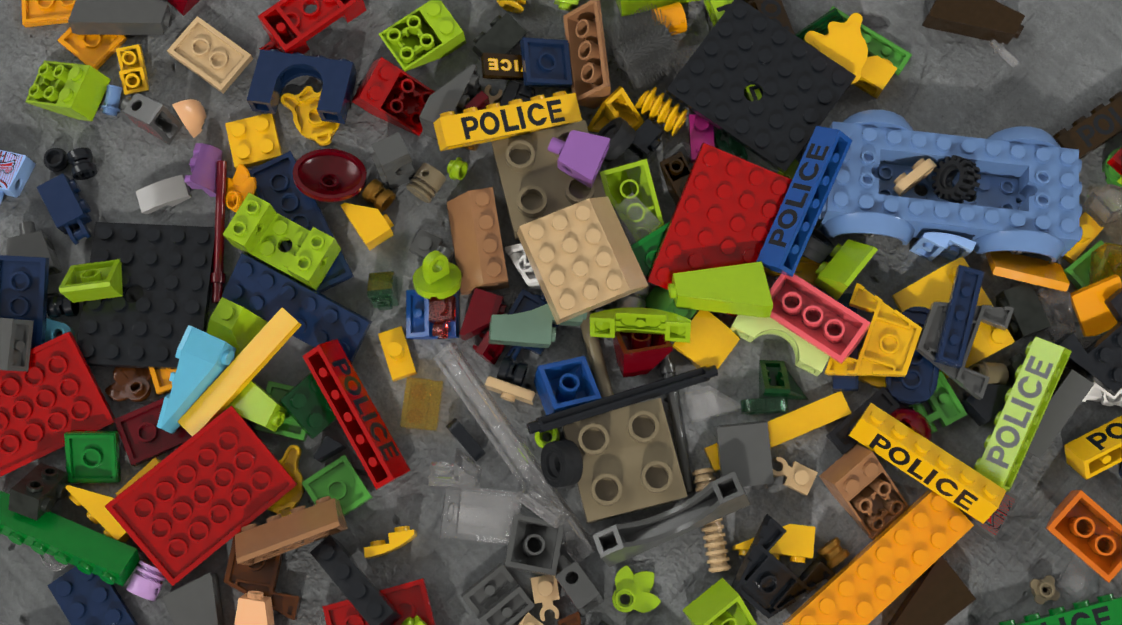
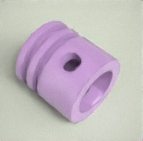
(146, 581)

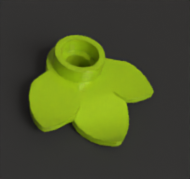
(637, 588)

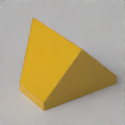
(616, 106)

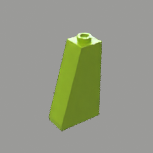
(725, 289)
(259, 407)

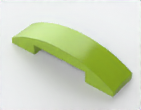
(640, 320)

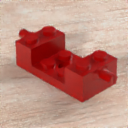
(291, 26)

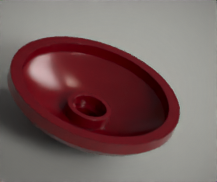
(329, 175)

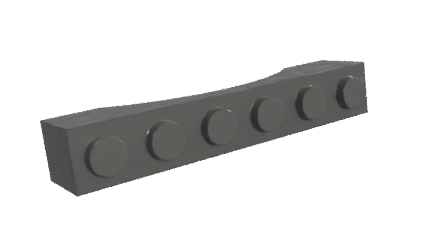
(633, 538)

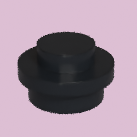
(55, 159)

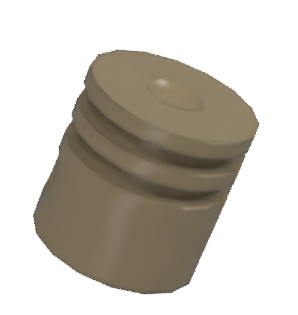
(426, 182)

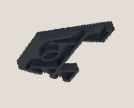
(1104, 358)
(766, 580)

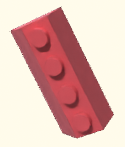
(816, 317)

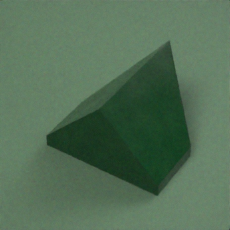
(777, 381)

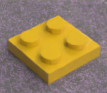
(253, 140)

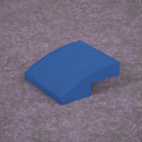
(418, 315)

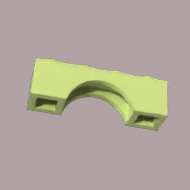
(806, 355)

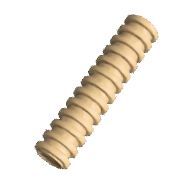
(713, 531)

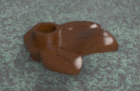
(127, 382)

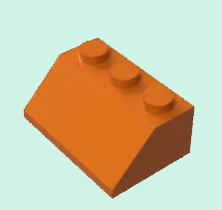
(1088, 533)

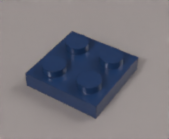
(546, 62)

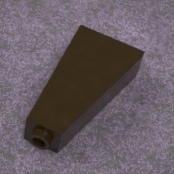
(975, 19)
(934, 597)

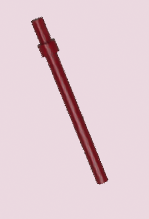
(218, 278)

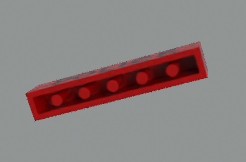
(356, 413)

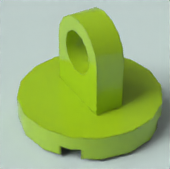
(436, 277)

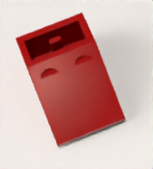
(393, 96)

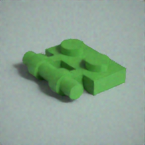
(944, 404)

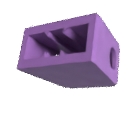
(580, 155)

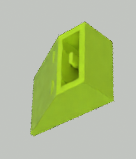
(423, 36)
(68, 89)

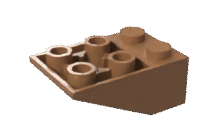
(864, 490)

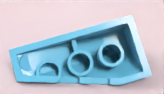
(199, 365)

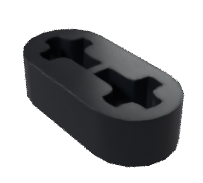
(465, 439)

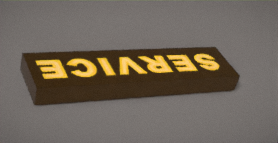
(502, 66)

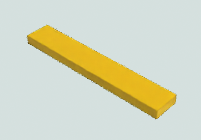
(240, 372)
(797, 423)

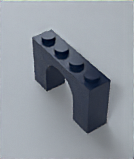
(277, 68)

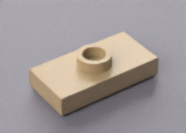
(510, 391)

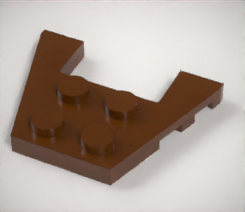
(262, 578)

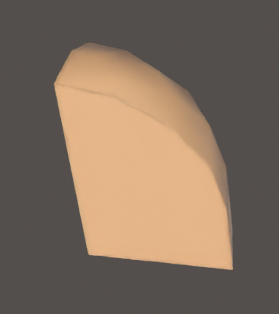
(191, 114)

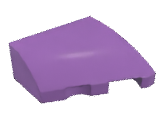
(204, 168)

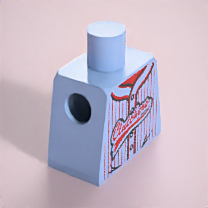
(14, 173)

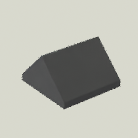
(533, 546)

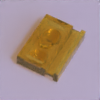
(421, 404)

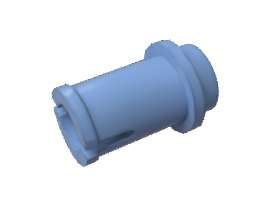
(112, 100)

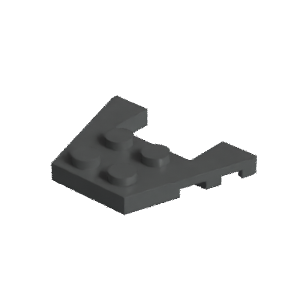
(929, 339)

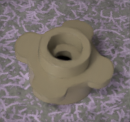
(1037, 589)

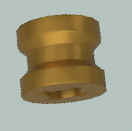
(833, 552)

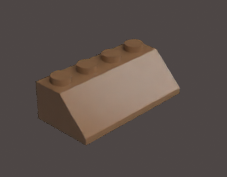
(587, 54)
(477, 241)
(289, 532)

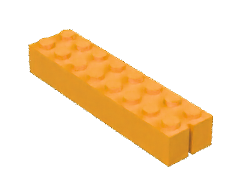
(886, 565)

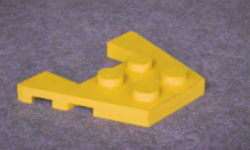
(887, 343)

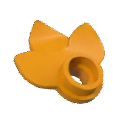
(239, 187)

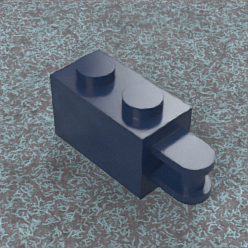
(66, 206)

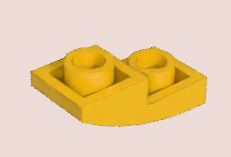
(133, 69)
(397, 539)

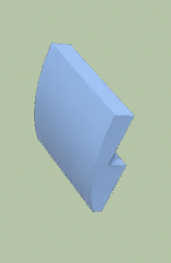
(942, 244)

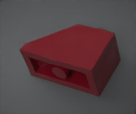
(481, 308)

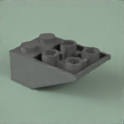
(450, 97)

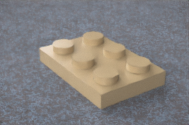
(210, 54)

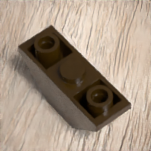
(675, 173)

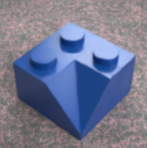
(565, 384)

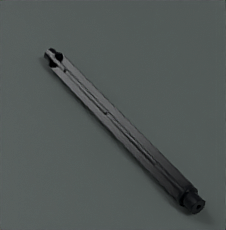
(621, 399)

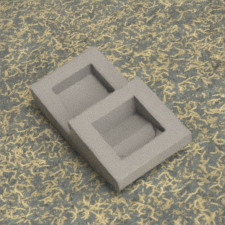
(163, 193)

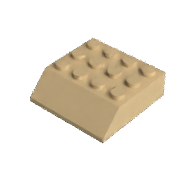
(581, 258)

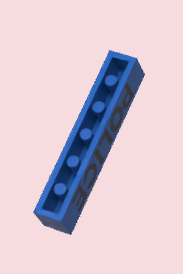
(804, 200)

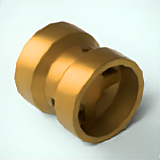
(378, 195)

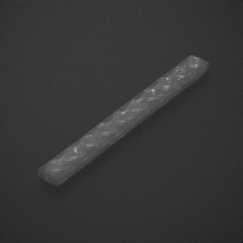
(509, 443)

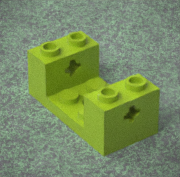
(261, 231)

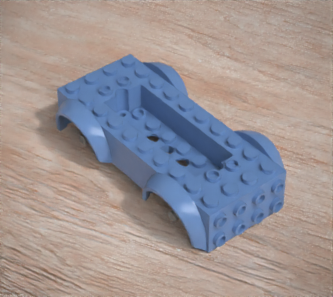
(1022, 200)

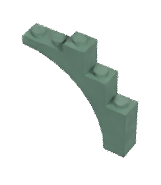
(528, 328)

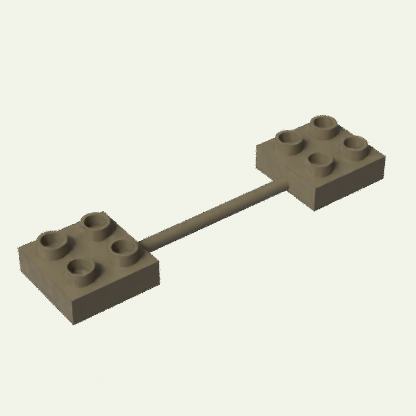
(626, 450)

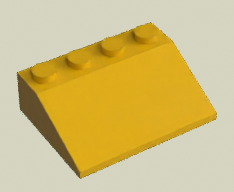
(938, 288)

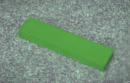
(881, 46)

